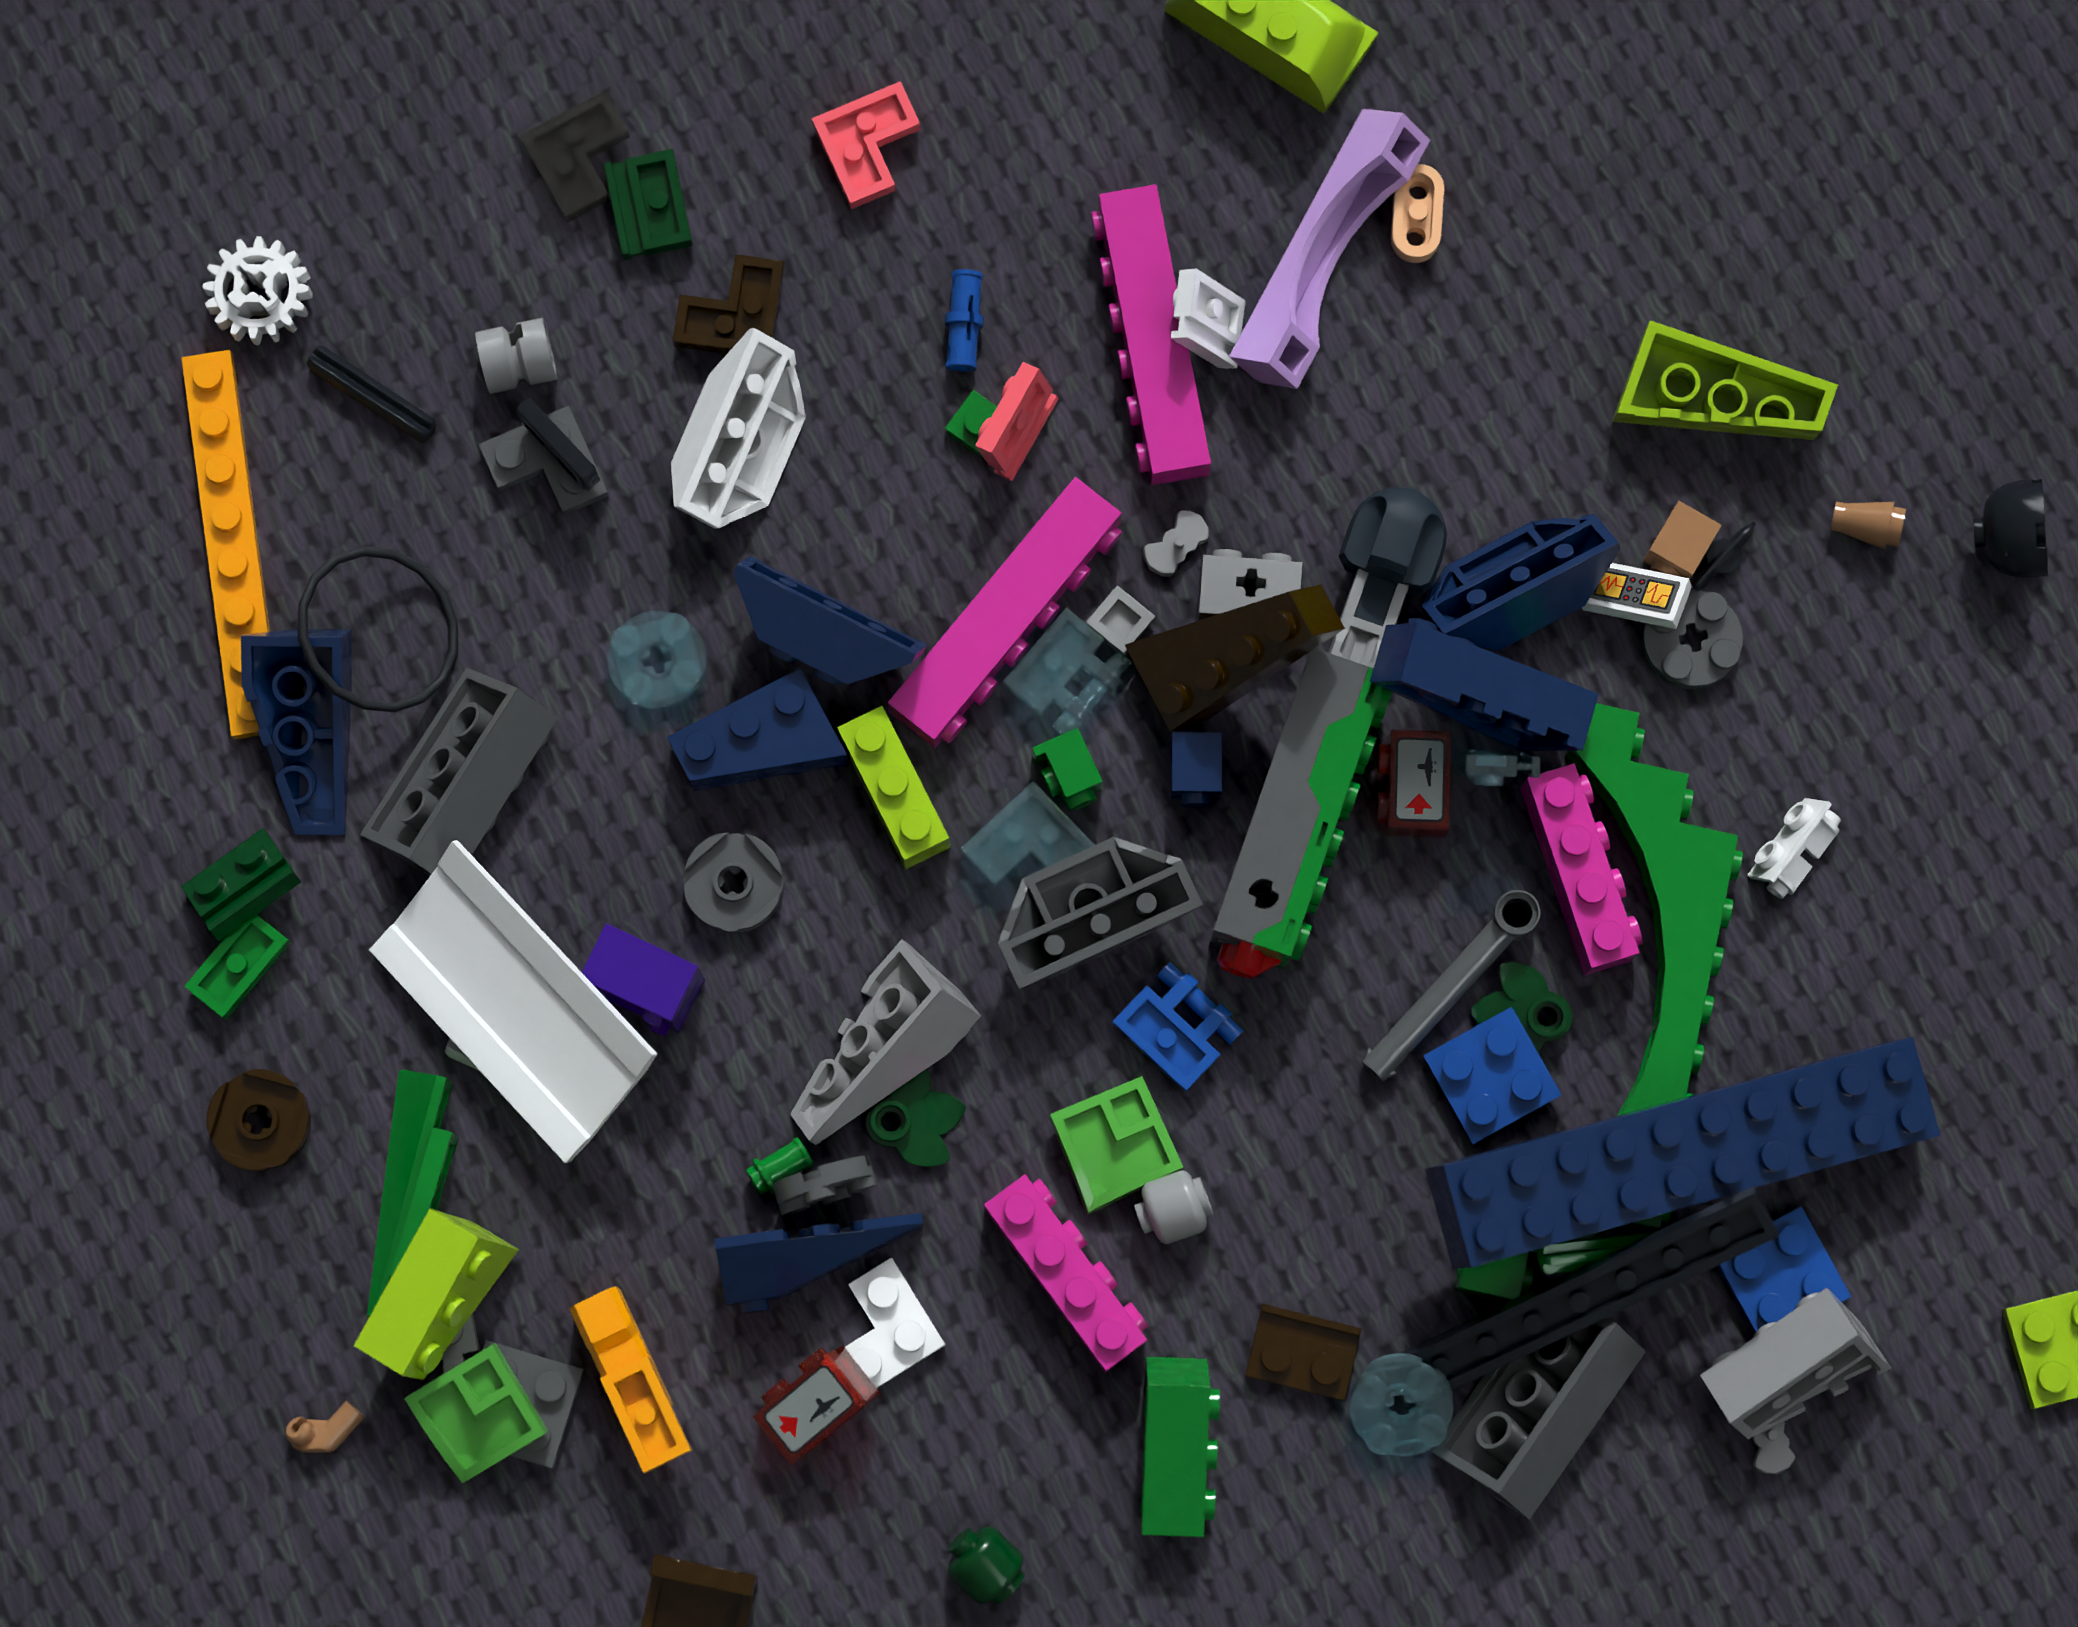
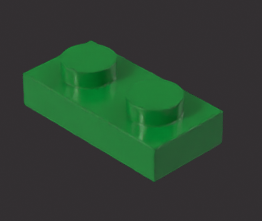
(237, 965)

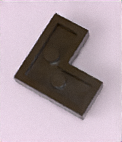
(720, 324)

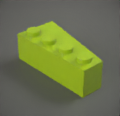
(1715, 388)

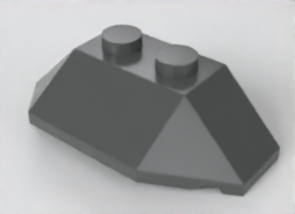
(1092, 908)

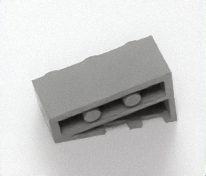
(1790, 1362)

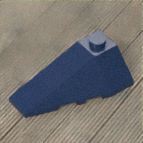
(303, 722)
(774, 1264)

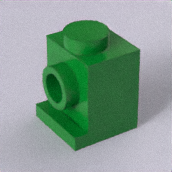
(1069, 769)

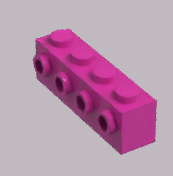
(1580, 869)
(1064, 1272)

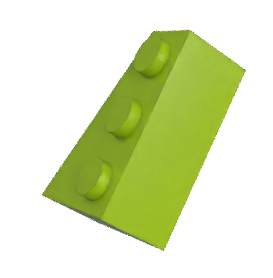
(433, 1293)

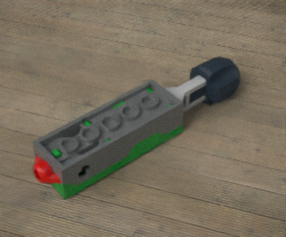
(1392, 551)

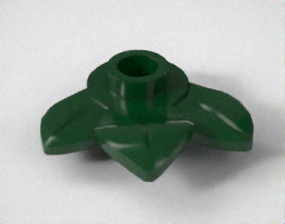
(1526, 993)
(923, 1117)

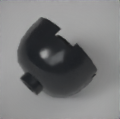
(2014, 529)

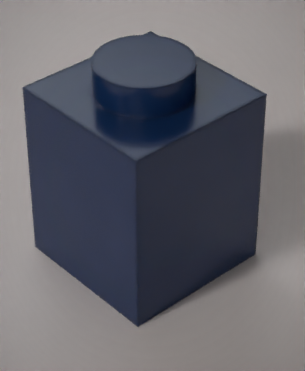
(1196, 768)

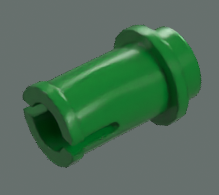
(778, 1165)

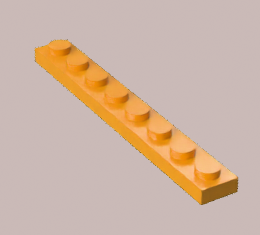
(227, 520)

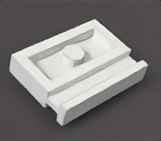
(1207, 317)

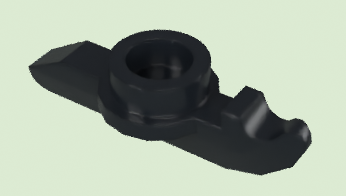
(1723, 556)

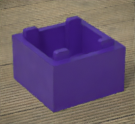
(644, 979)

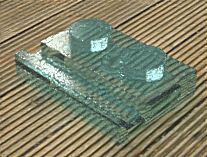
(1491, 766)

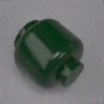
(985, 1565)

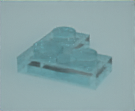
(1024, 828)

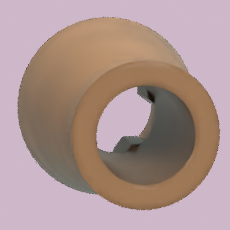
(1870, 522)

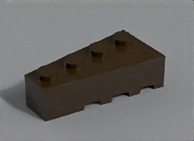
(1224, 657)

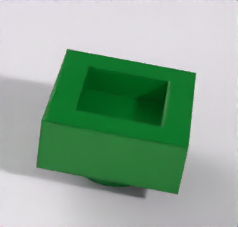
(969, 419)

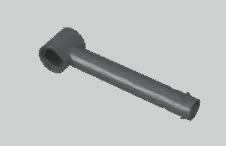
(1450, 986)

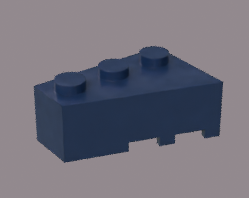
(759, 737)

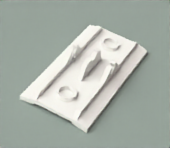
(514, 1003)

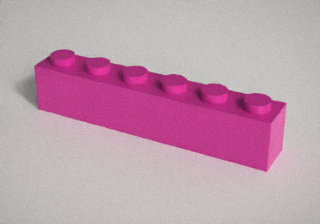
(1158, 366)
(1005, 613)

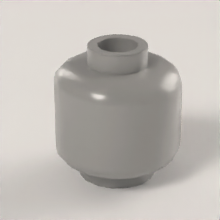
(1174, 1207)

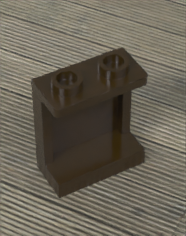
(697, 1595)

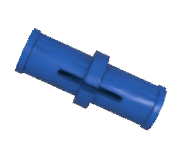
(964, 320)

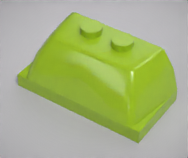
(1296, 43)

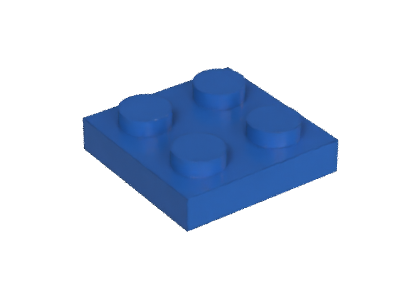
(1492, 1075)
(1781, 1272)

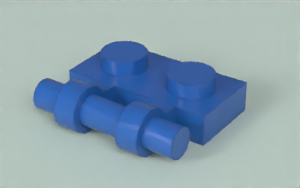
(1167, 1037)

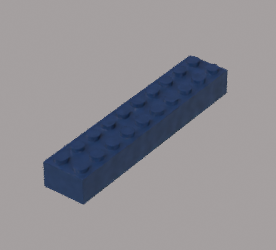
(1681, 1153)

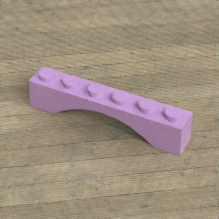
(1368, 169)

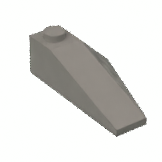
(903, 1030)

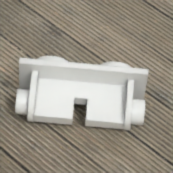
(1807, 828)

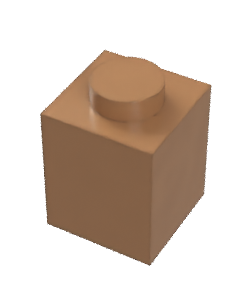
(1682, 542)

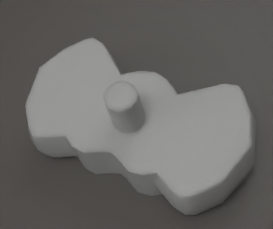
(1187, 534)
(1773, 1451)

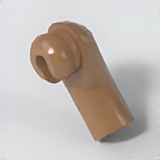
(323, 1435)

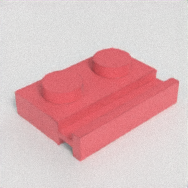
(1017, 421)

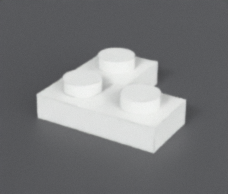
(901, 1330)

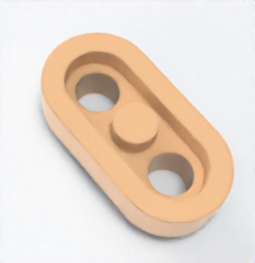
(1418, 216)

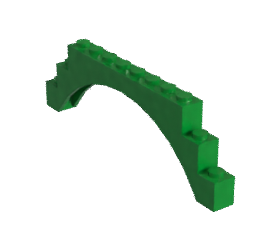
(1687, 886)

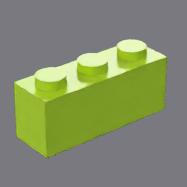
(894, 787)

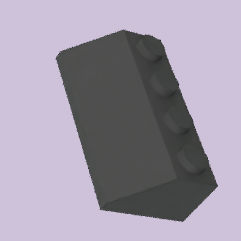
(460, 771)
(1536, 1414)

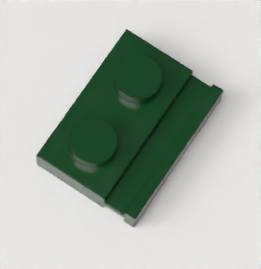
(648, 204)
(241, 884)

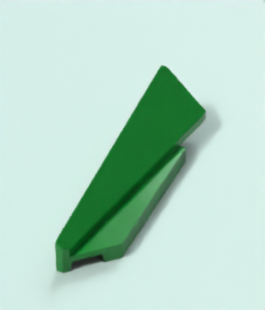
(414, 1170)

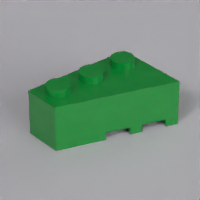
(1178, 1447)

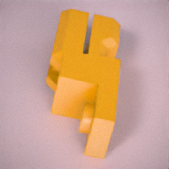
(630, 1378)

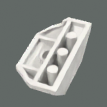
(739, 433)

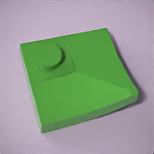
(1114, 1144)
(476, 1413)

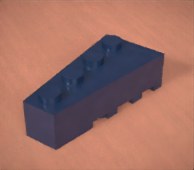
(1483, 689)

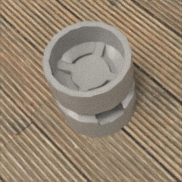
(516, 355)

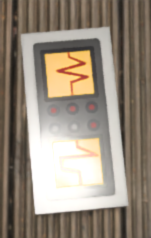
(1640, 596)

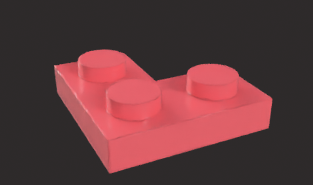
(853, 140)

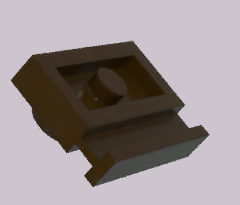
(1303, 1352)

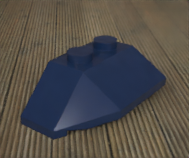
(1521, 581)
(818, 628)

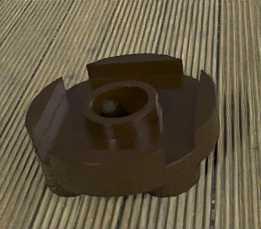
(245, 1095)

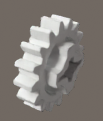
(244, 304)

